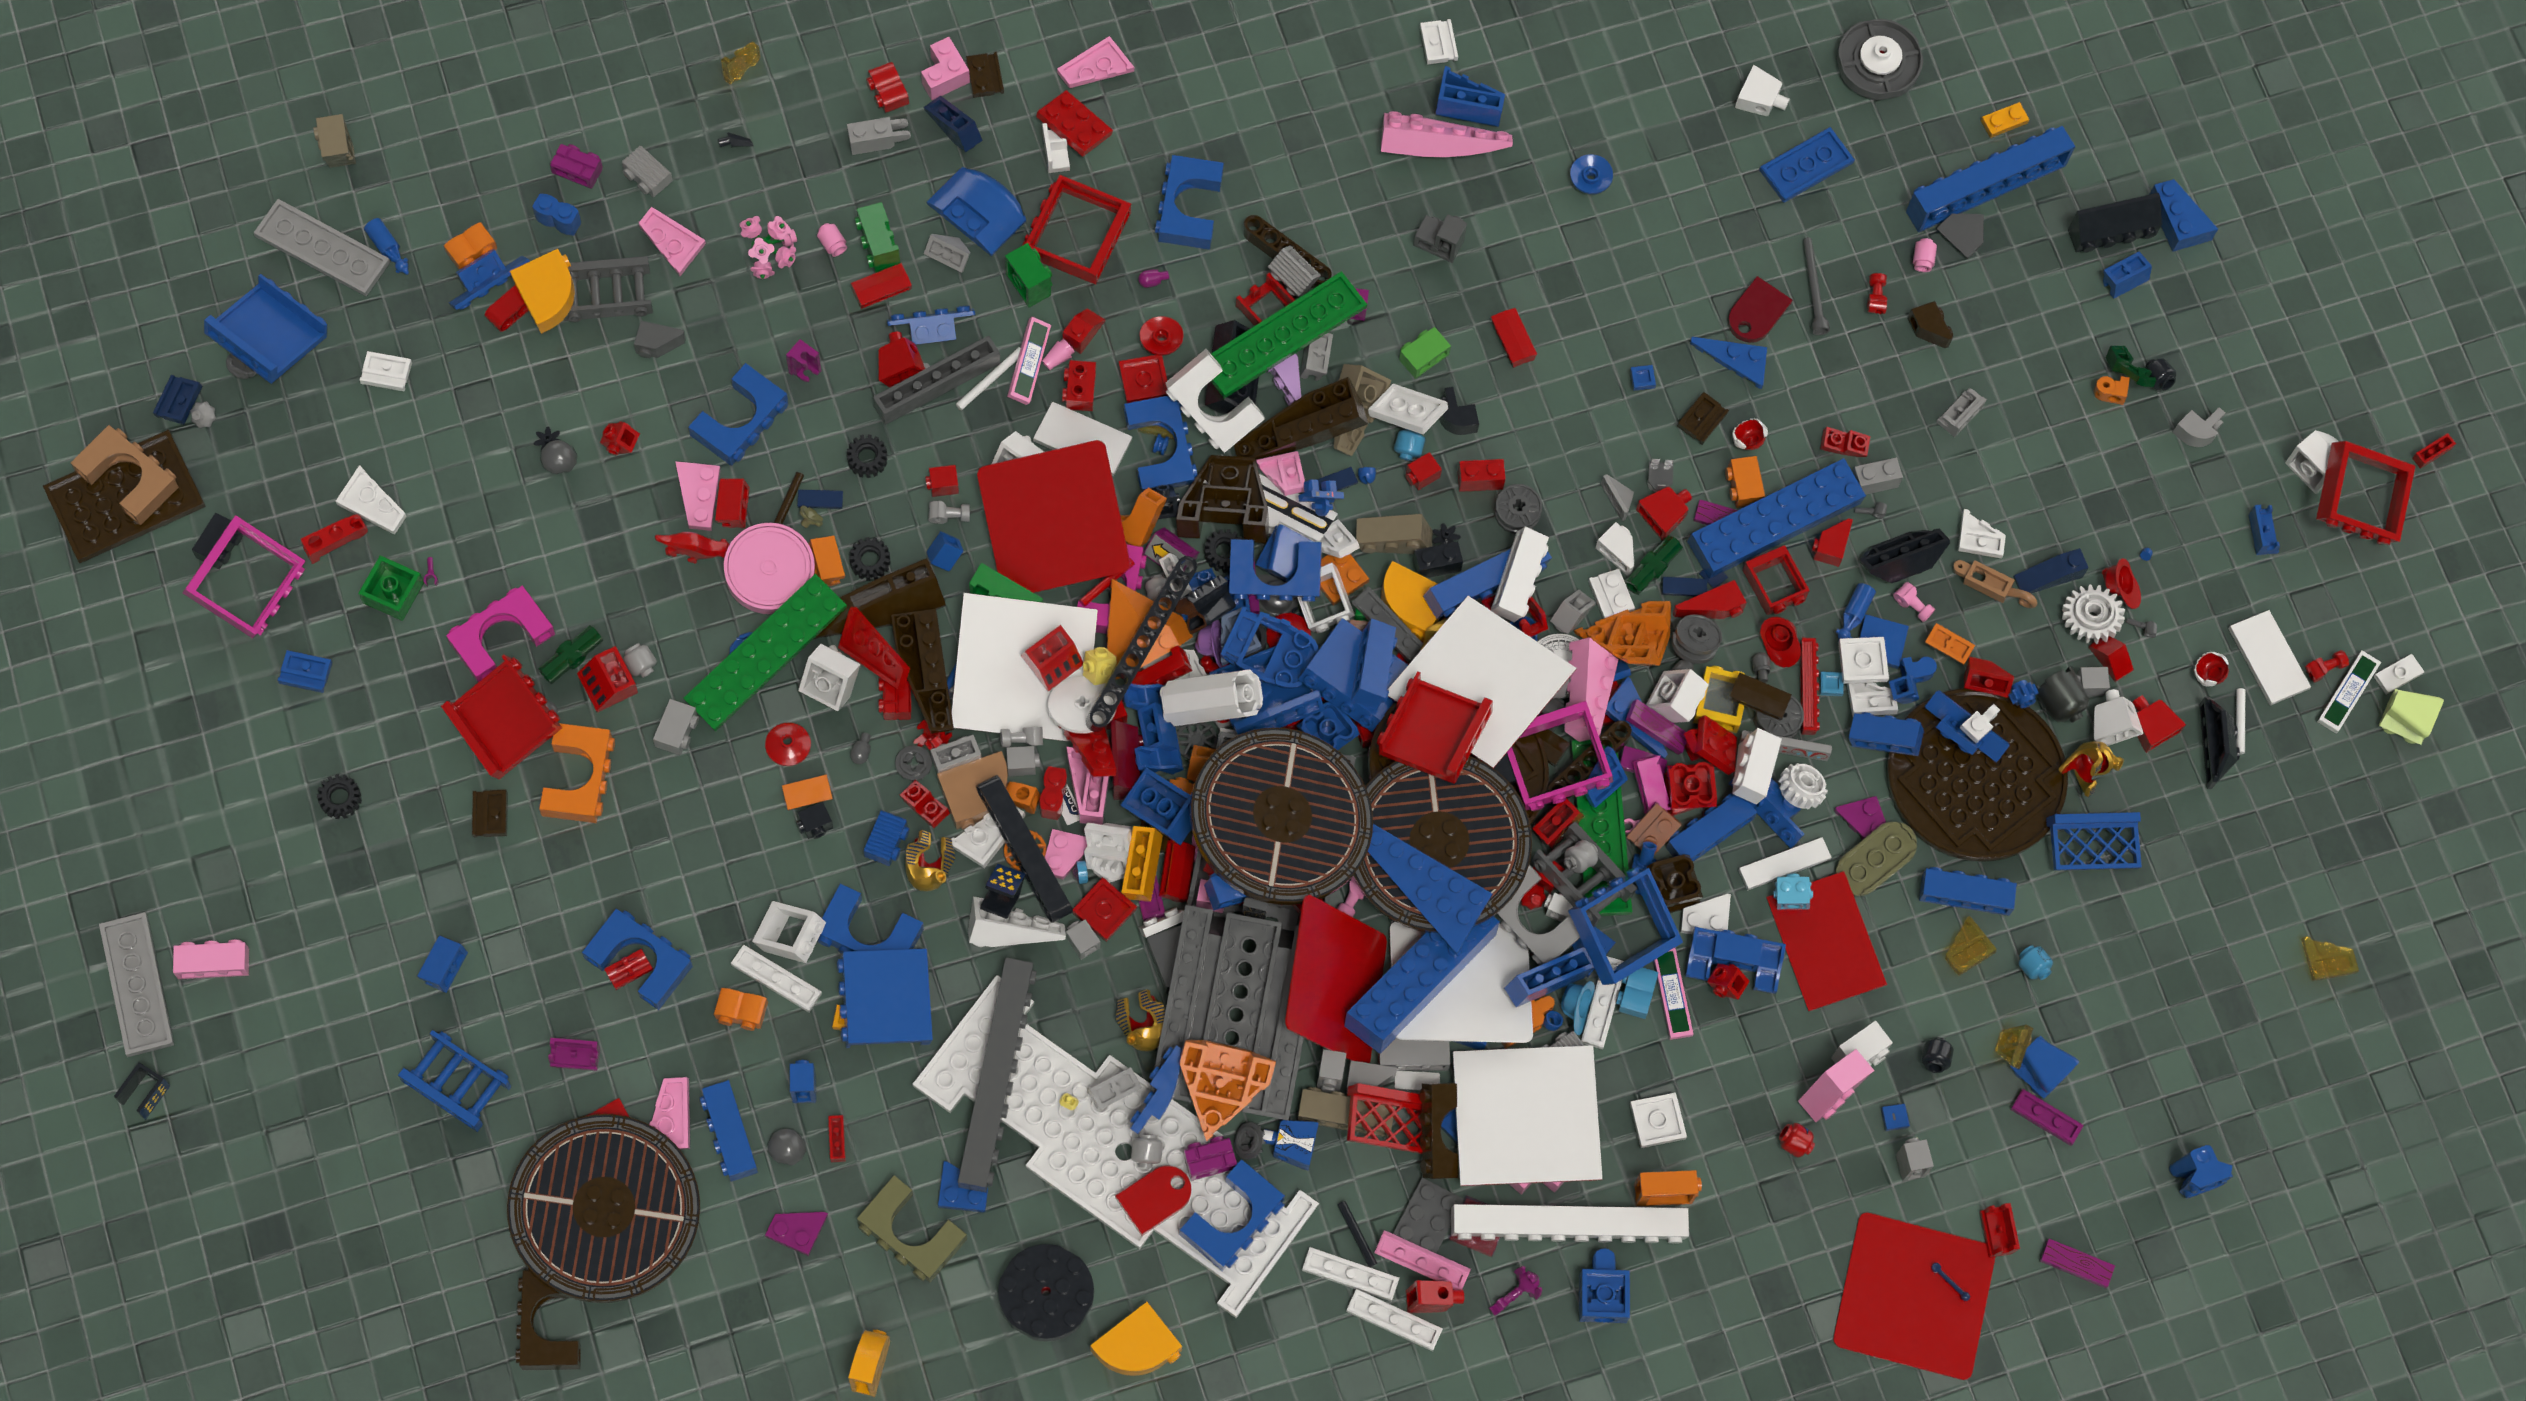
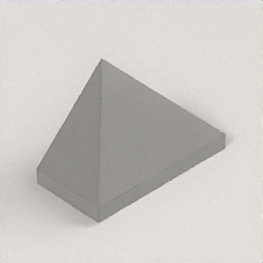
(948, 251)
(1618, 494)

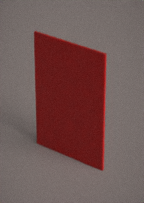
(1829, 944)

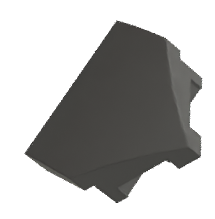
(1964, 232)

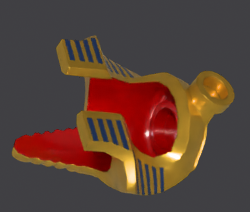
(2089, 761)
(925, 875)
(1143, 1035)

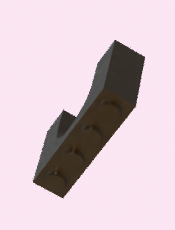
(535, 1351)

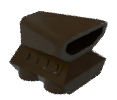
(1677, 882)

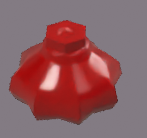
(1534, 897)

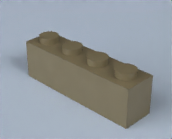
(1333, 1111)

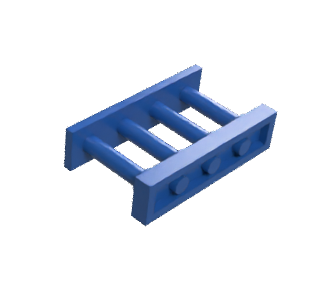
(452, 1103)

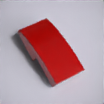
(1845, 443)
(924, 804)

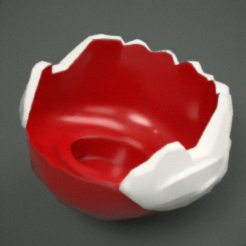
(1750, 434)
(2211, 669)

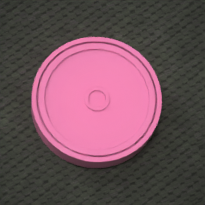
(767, 566)

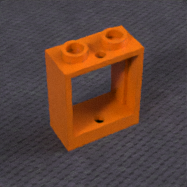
(1667, 1188)

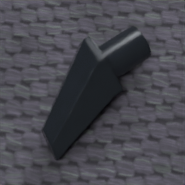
(735, 141)

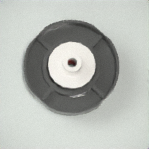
(1879, 59)

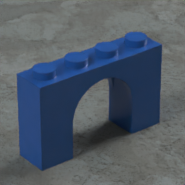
(1187, 174)
(1165, 414)
(732, 442)
(1304, 584)
(838, 919)
(622, 931)
(1223, 1247)

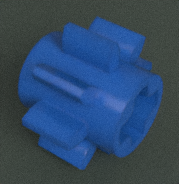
(2023, 694)

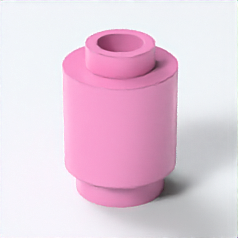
(832, 239)
(1924, 255)

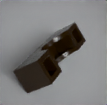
(1437, 1159)

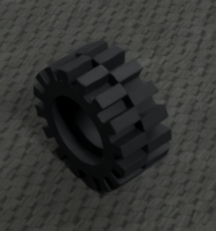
(867, 444)
(869, 546)
(1211, 546)
(332, 785)

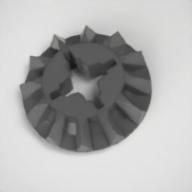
(906, 755)
(1243, 1138)

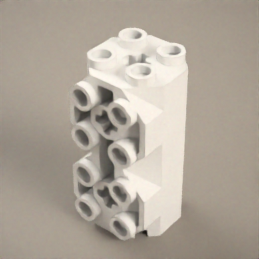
(1211, 697)

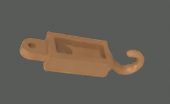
(1995, 584)

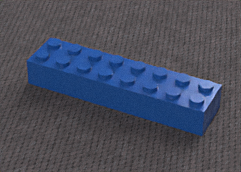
(1990, 178)
(1776, 518)
(1413, 985)

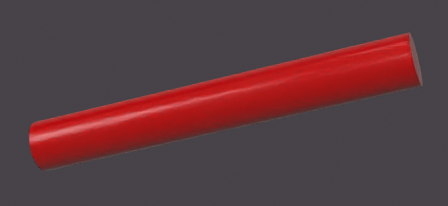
(1099, 588)

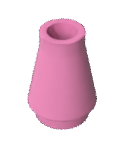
(1058, 354)

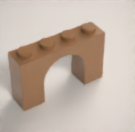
(112, 448)

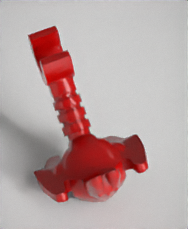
(931, 740)

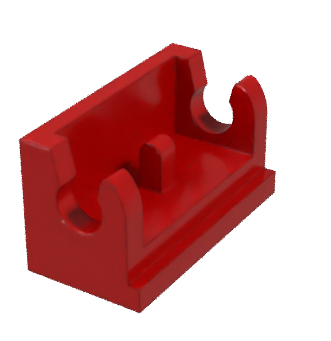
(732, 503)
(1999, 1230)

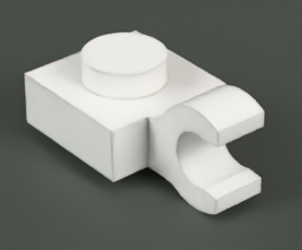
(1978, 725)

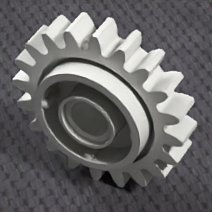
(2081, 604)

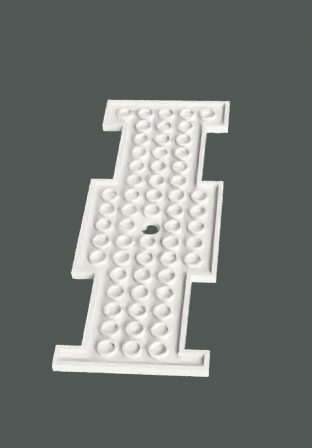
(1080, 1145)

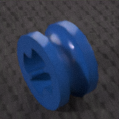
(1161, 444)

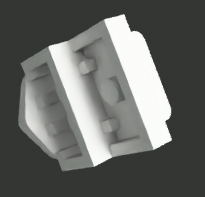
(1107, 849)

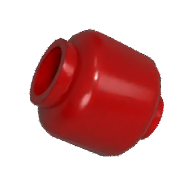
(1796, 1140)

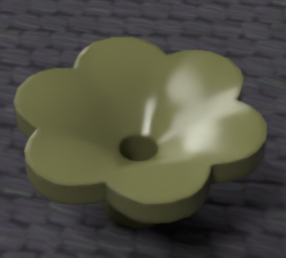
(810, 517)

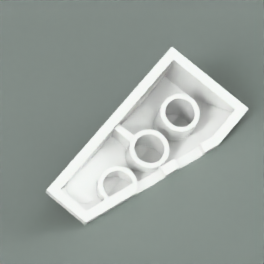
(1018, 928)

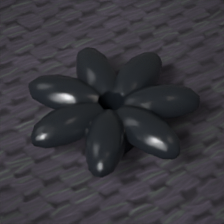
(543, 437)
(1444, 531)

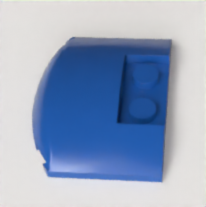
(979, 208)

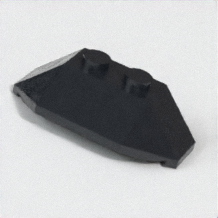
(1905, 555)
(2218, 740)

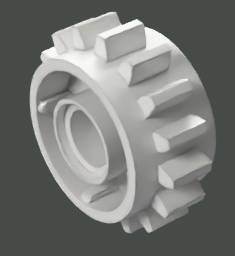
(1803, 786)

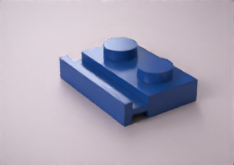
(305, 671)

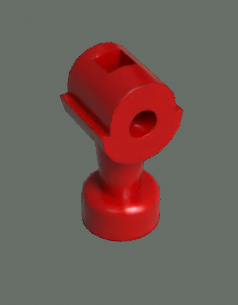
(1877, 301)
(2318, 668)

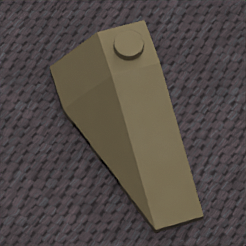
(1369, 388)

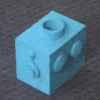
(1793, 892)

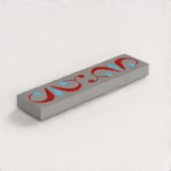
(1800, 748)

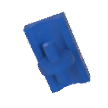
(1321, 498)

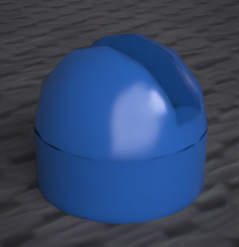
(1367, 474)
(1556, 1022)

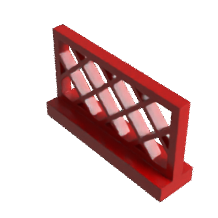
(1390, 1098)

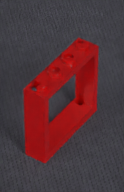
(1093, 196)
(2333, 485)

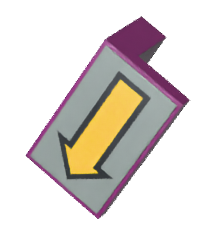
(1166, 542)

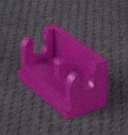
(802, 358)
(574, 1054)

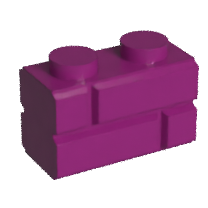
(576, 165)
(1209, 1158)

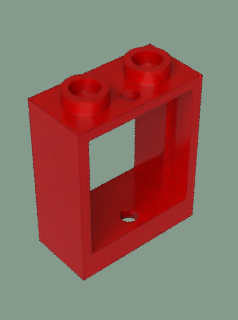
(1767, 560)

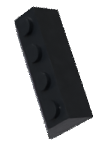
(2116, 223)
(1224, 334)

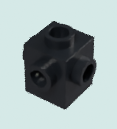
(1171, 505)

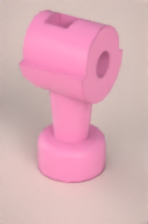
(1907, 596)
(1354, 894)

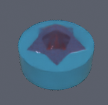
(1080, 872)

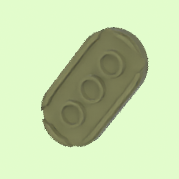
(1878, 857)

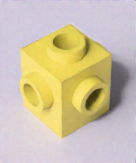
(1098, 665)

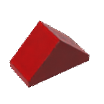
(2114, 656)

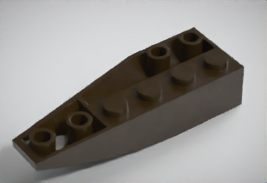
(1306, 422)
(899, 592)
(921, 649)

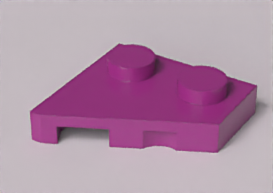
(1862, 815)
(797, 1230)

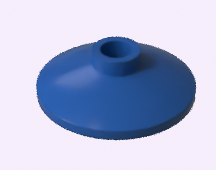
(1591, 166)

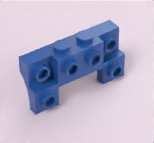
(1160, 738)
(1744, 951)

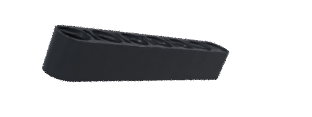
(1024, 848)

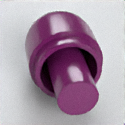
(1152, 277)

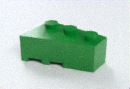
(877, 237)
(991, 583)

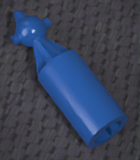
(386, 244)
(1856, 609)

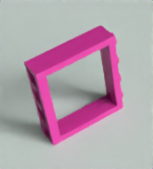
(267, 543)
(1551, 720)

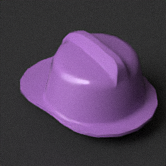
(1209, 641)

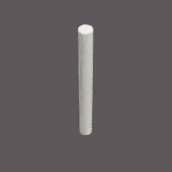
(989, 379)

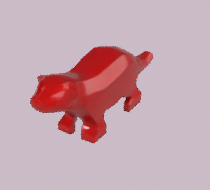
(693, 545)

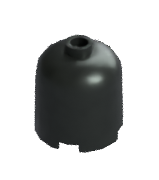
(2063, 696)

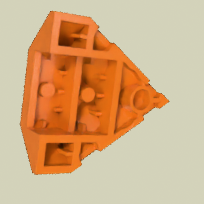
(1125, 616)
(1636, 635)
(1222, 1080)

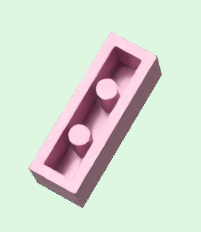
(211, 959)

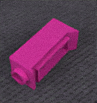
(1651, 782)

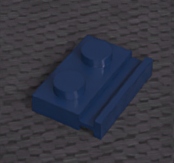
(177, 399)

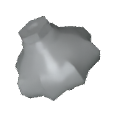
(203, 414)

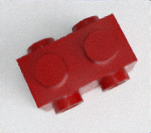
(1081, 385)

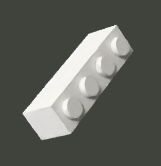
(1519, 574)

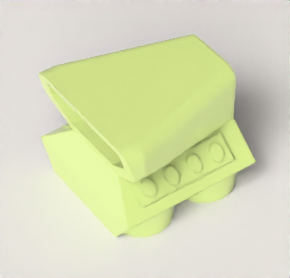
(2411, 715)

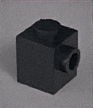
(814, 821)

